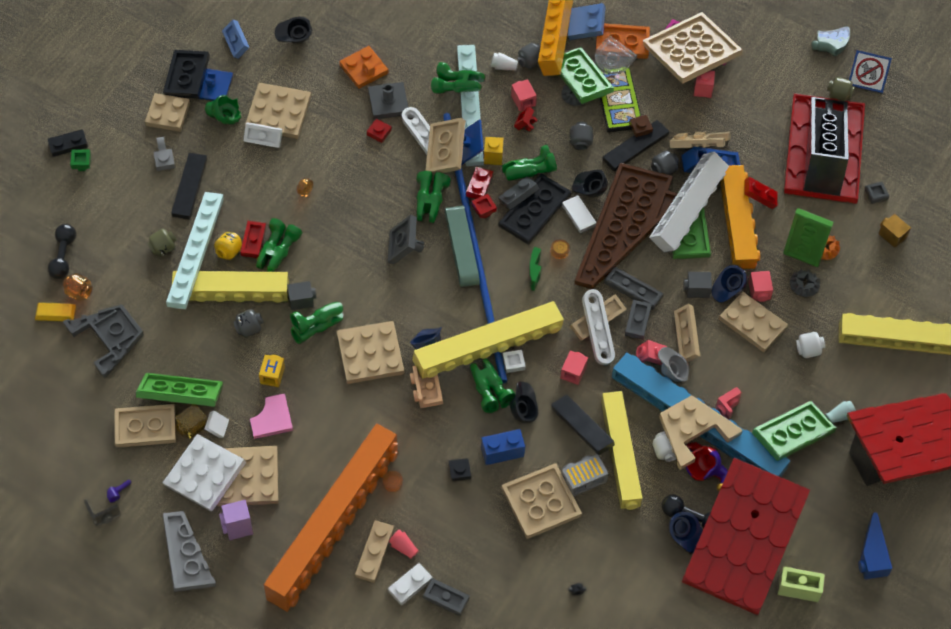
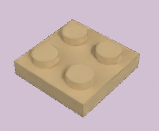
(167, 112)

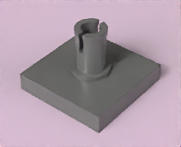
(387, 100)
(403, 240)

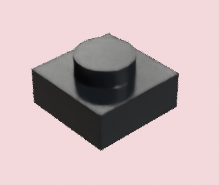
(459, 470)

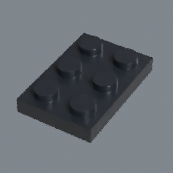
(186, 73)

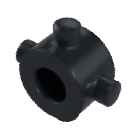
(577, 589)

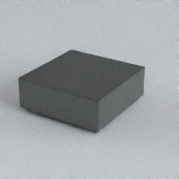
(876, 192)

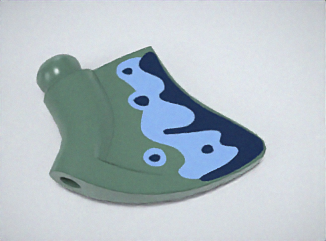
(832, 41)

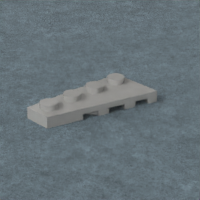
(185, 556)

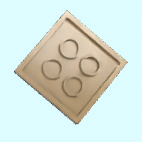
(279, 108)
(370, 352)
(257, 479)
(541, 501)

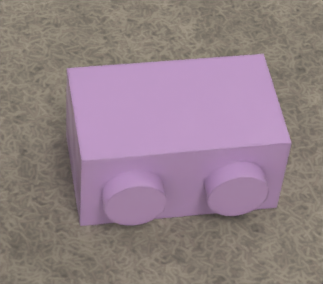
(236, 520)

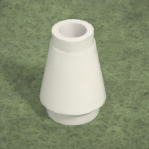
(503, 62)

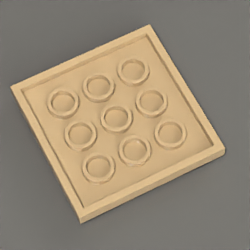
(692, 47)

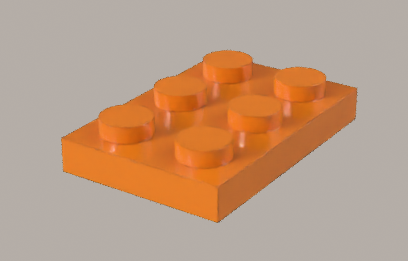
(629, 36)

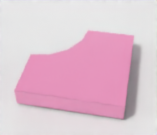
(273, 418)

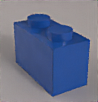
(502, 447)

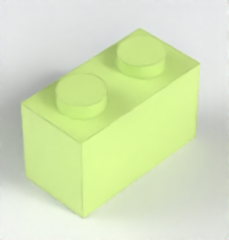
(801, 584)

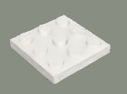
(204, 472)

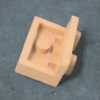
(428, 390)

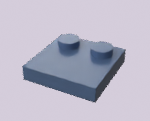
(586, 21)

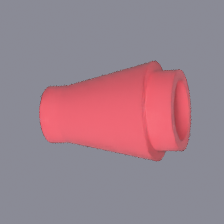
(403, 544)

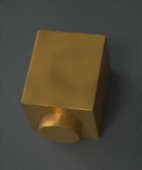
(894, 230)

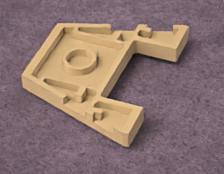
(683, 140)
(690, 420)

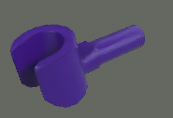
(112, 492)

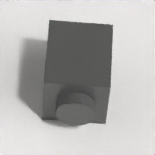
(698, 284)
(301, 295)

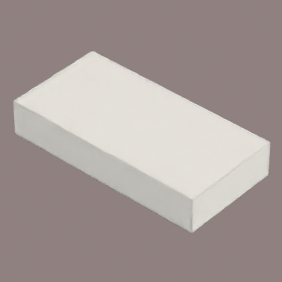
(579, 214)

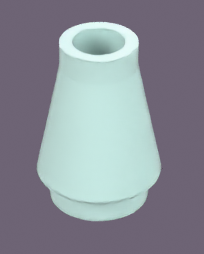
(839, 413)

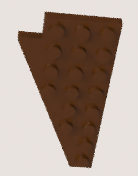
(628, 216)

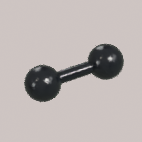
(58, 267)
(674, 504)

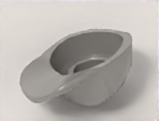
(673, 365)

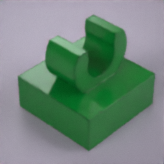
(80, 159)

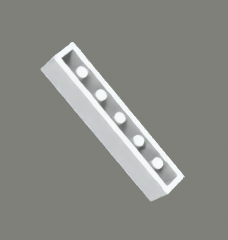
(689, 202)

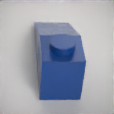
(693, 156)
(874, 556)

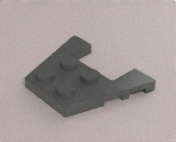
(115, 330)

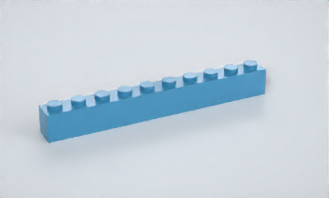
(664, 394)

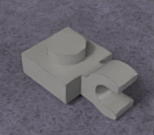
(163, 157)

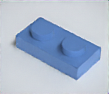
(235, 39)

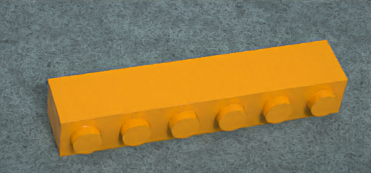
(554, 36)
(739, 219)

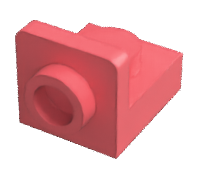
(727, 402)

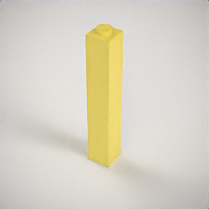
(622, 452)

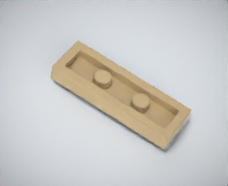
(613, 308)
(687, 332)
(374, 551)

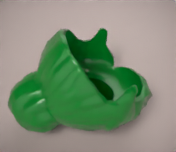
(222, 107)

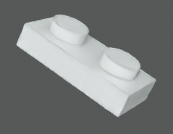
(263, 135)
(410, 584)

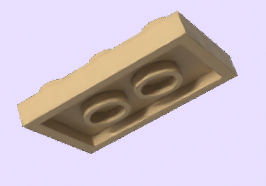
(445, 146)
(753, 322)
(145, 425)

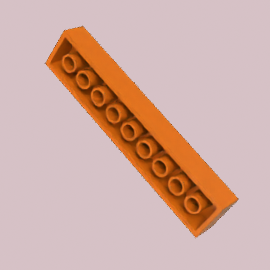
(331, 518)

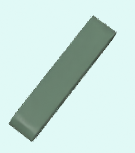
(462, 246)

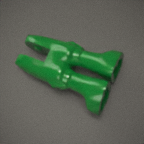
(463, 80)
(529, 167)
(430, 202)
(271, 250)
(318, 322)
(487, 379)

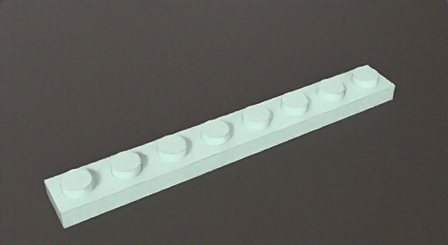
(469, 100)
(195, 251)

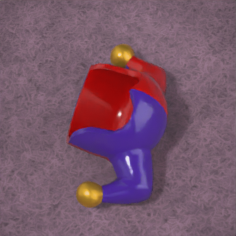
(706, 463)

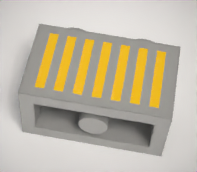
(585, 474)

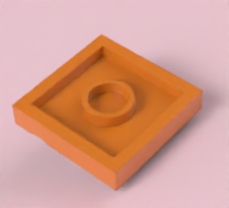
(363, 67)

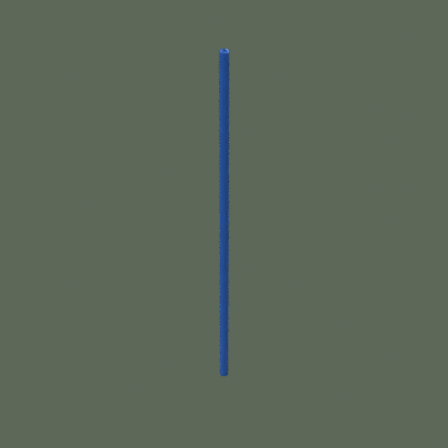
(483, 285)

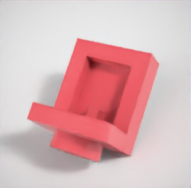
(649, 352)

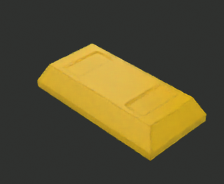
(55, 312)

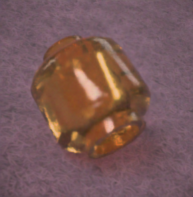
(77, 287)

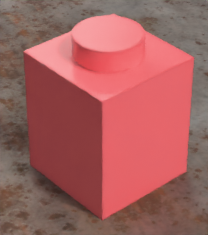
(704, 84)
(523, 95)
(760, 286)
(574, 367)

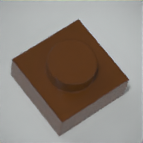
(641, 126)

